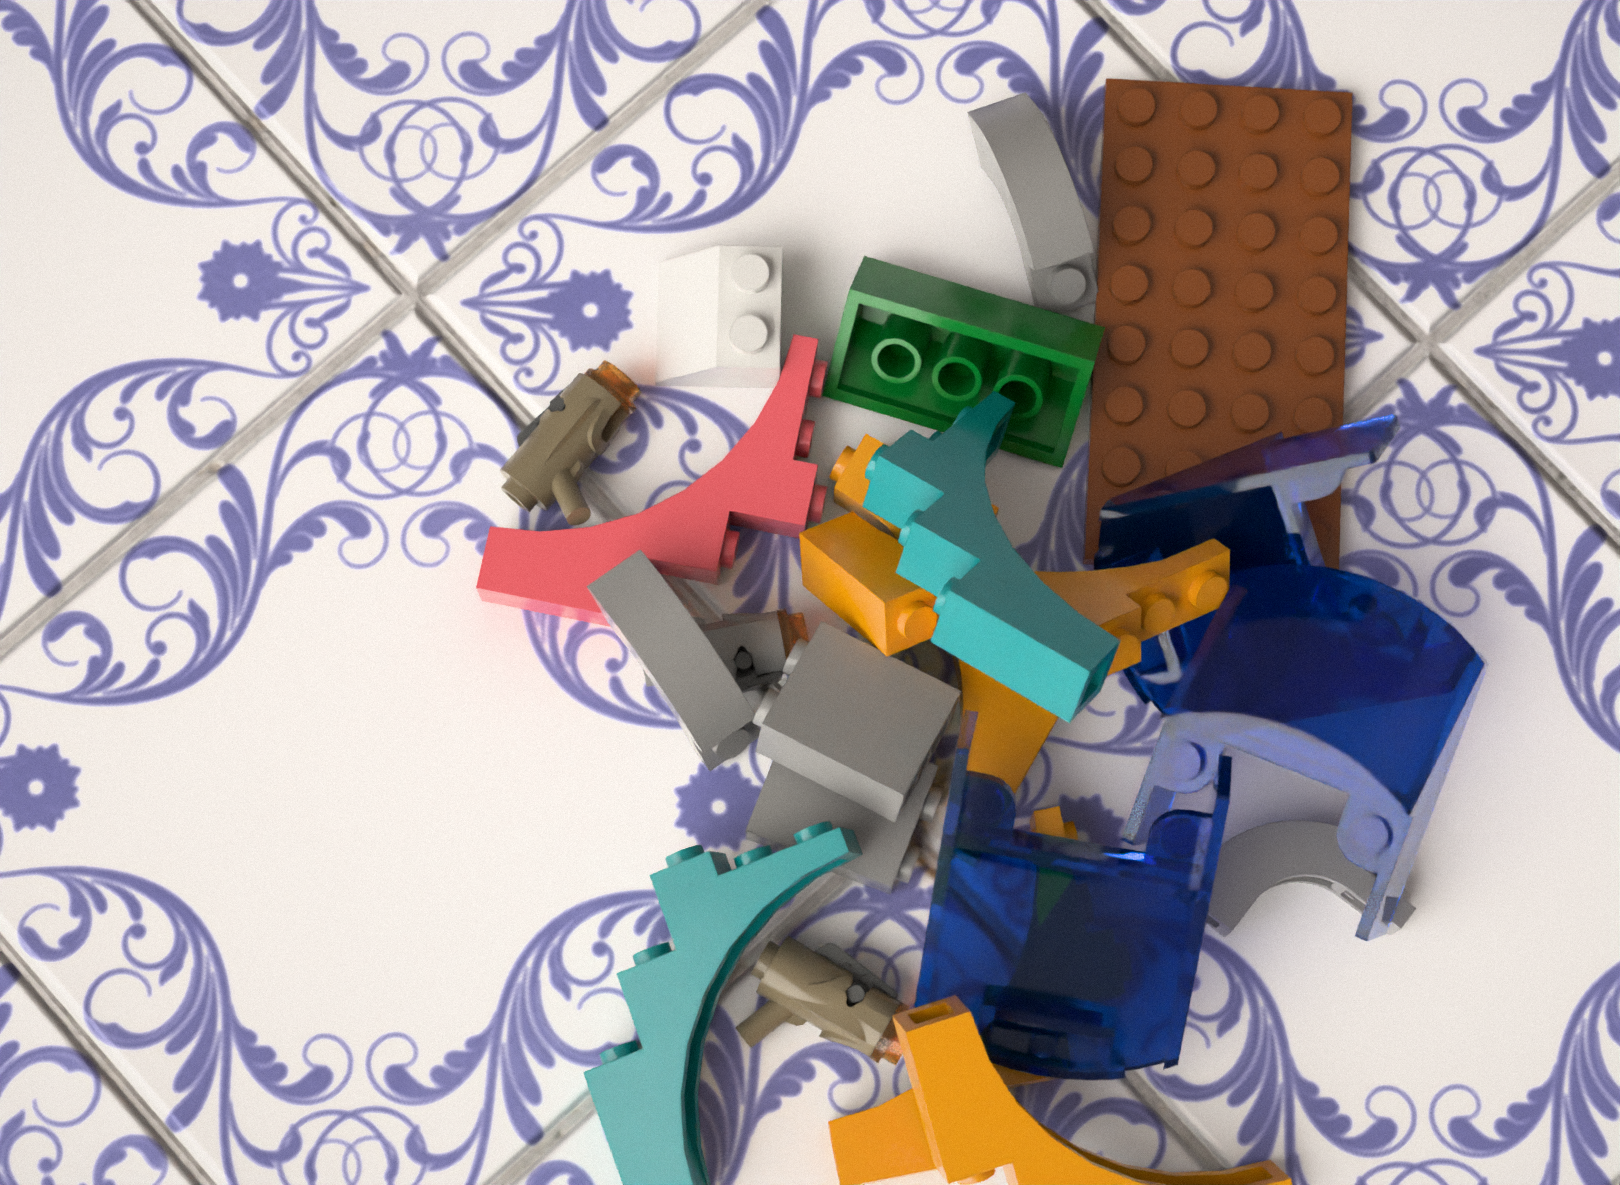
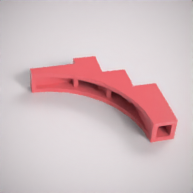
(688, 533)

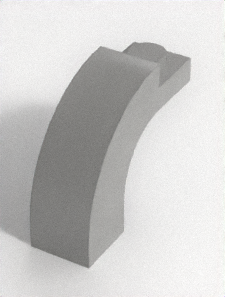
(1040, 199)
(676, 659)
(1288, 854)

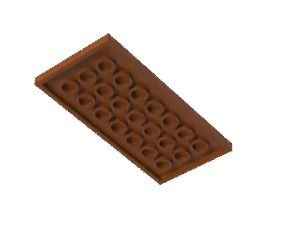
(1217, 281)

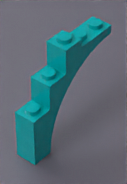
(987, 595)
(712, 914)

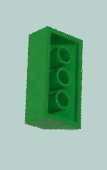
(935, 346)

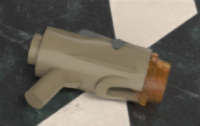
(567, 440)
(827, 992)

